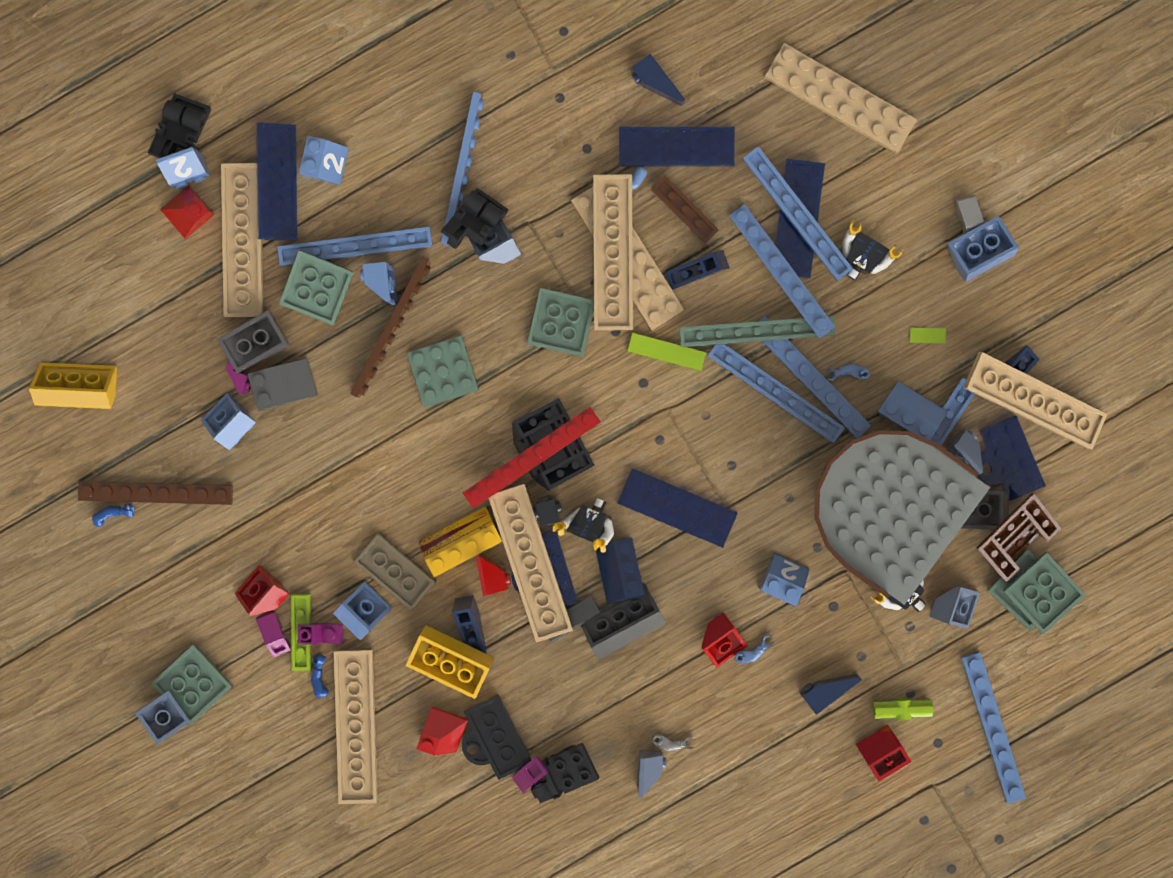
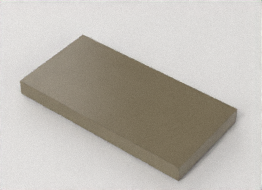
(394, 571)

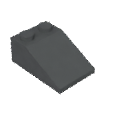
(254, 341)
(282, 385)
(989, 511)

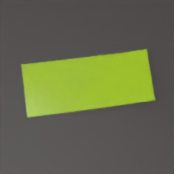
(927, 335)

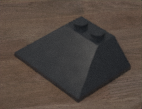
(566, 462)

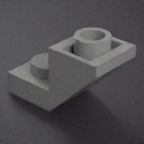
(969, 213)

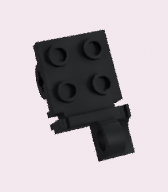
(180, 126)
(474, 219)
(567, 772)

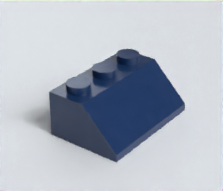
(620, 571)

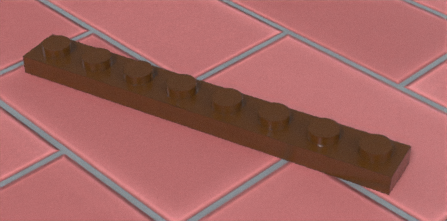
(388, 336)
(155, 493)

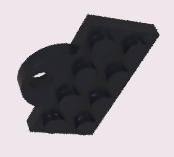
(495, 738)

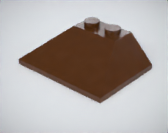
(1016, 534)

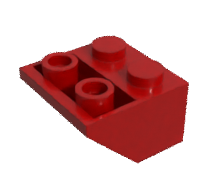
(883, 753)

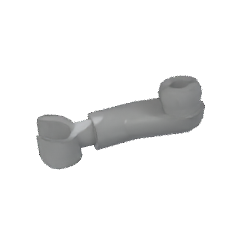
(669, 745)

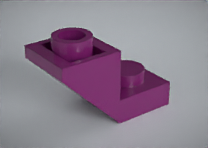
(239, 379)
(272, 633)
(320, 633)
(530, 774)

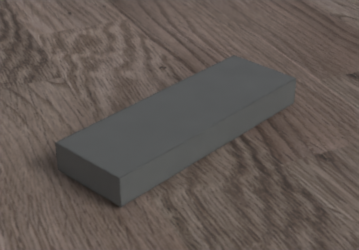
(580, 614)

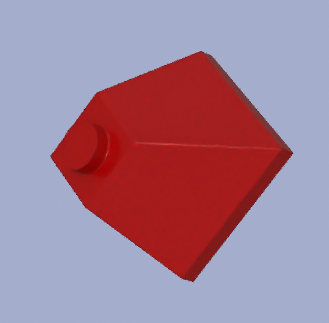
(187, 212)
(492, 576)
(261, 592)
(721, 640)
(441, 732)

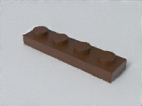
(684, 209)

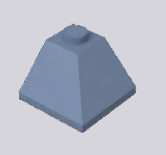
(498, 246)
(967, 449)
(955, 607)
(162, 717)
(649, 770)

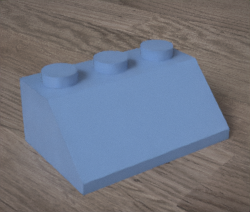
(982, 248)
(380, 279)
(912, 411)

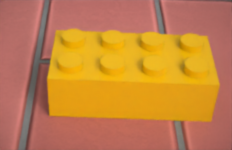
(450, 661)

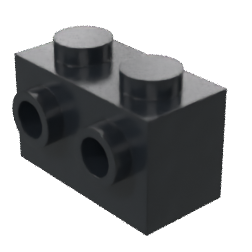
(547, 510)

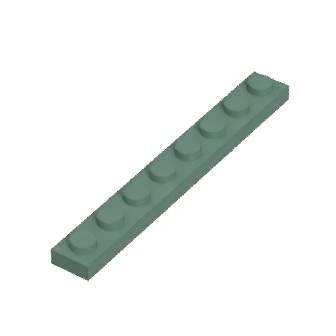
(748, 332)

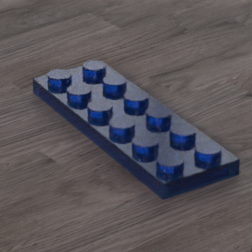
(676, 146)
(276, 181)
(806, 182)
(677, 507)

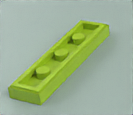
(666, 352)
(300, 614)

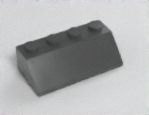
(622, 624)

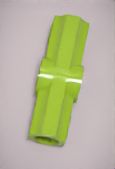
(903, 708)

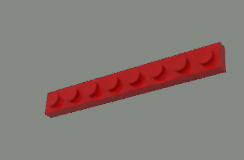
(531, 457)

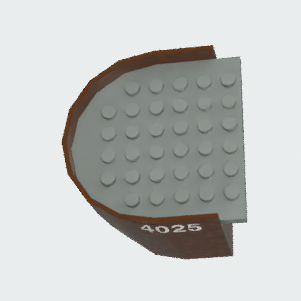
(893, 507)

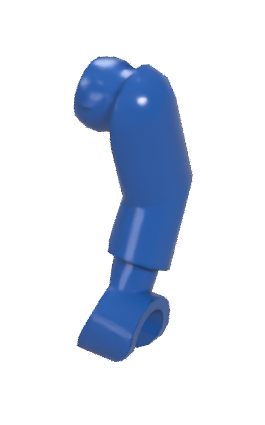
(99, 517)
(318, 689)

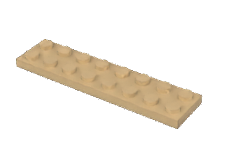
(840, 98)
(239, 242)
(613, 252)
(650, 289)
(1035, 400)
(530, 563)
(355, 726)

